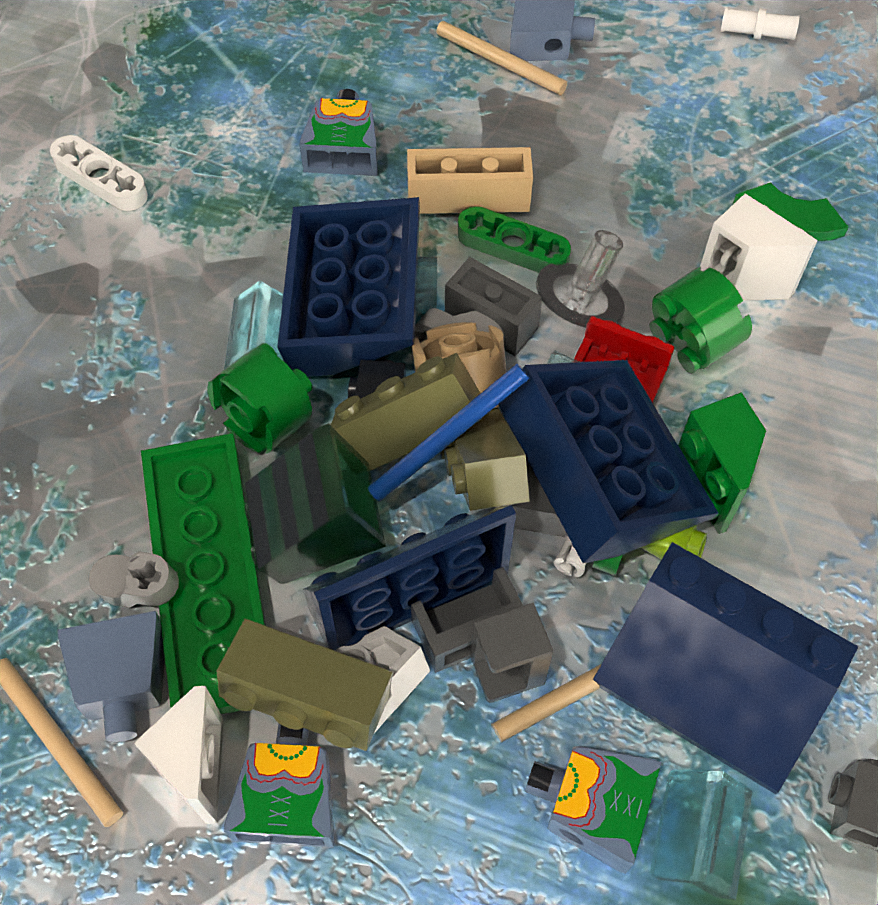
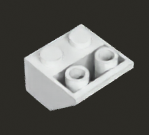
(758, 251)

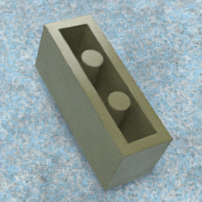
(405, 410)
(488, 464)
(304, 685)

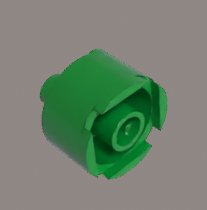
(700, 318)
(262, 399)

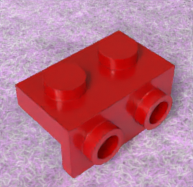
(645, 354)

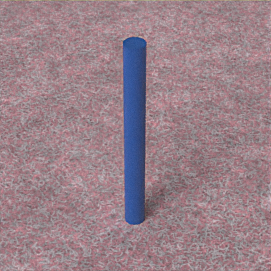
(448, 432)

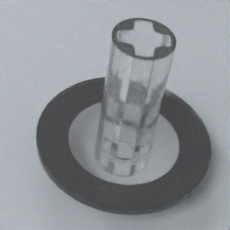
(582, 289)

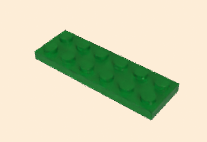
(206, 538)

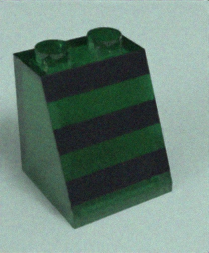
(312, 508)

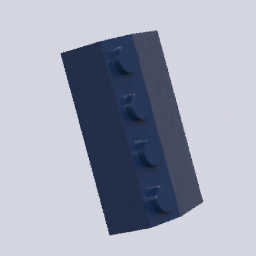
(349, 284)
(604, 457)
(422, 569)
(725, 667)

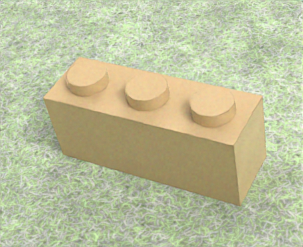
(470, 177)

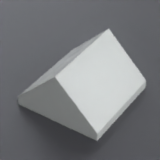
(187, 750)

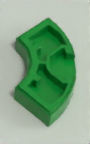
(814, 217)

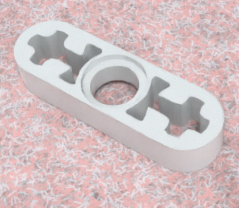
(106, 187)

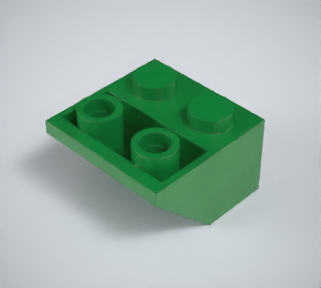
(723, 451)

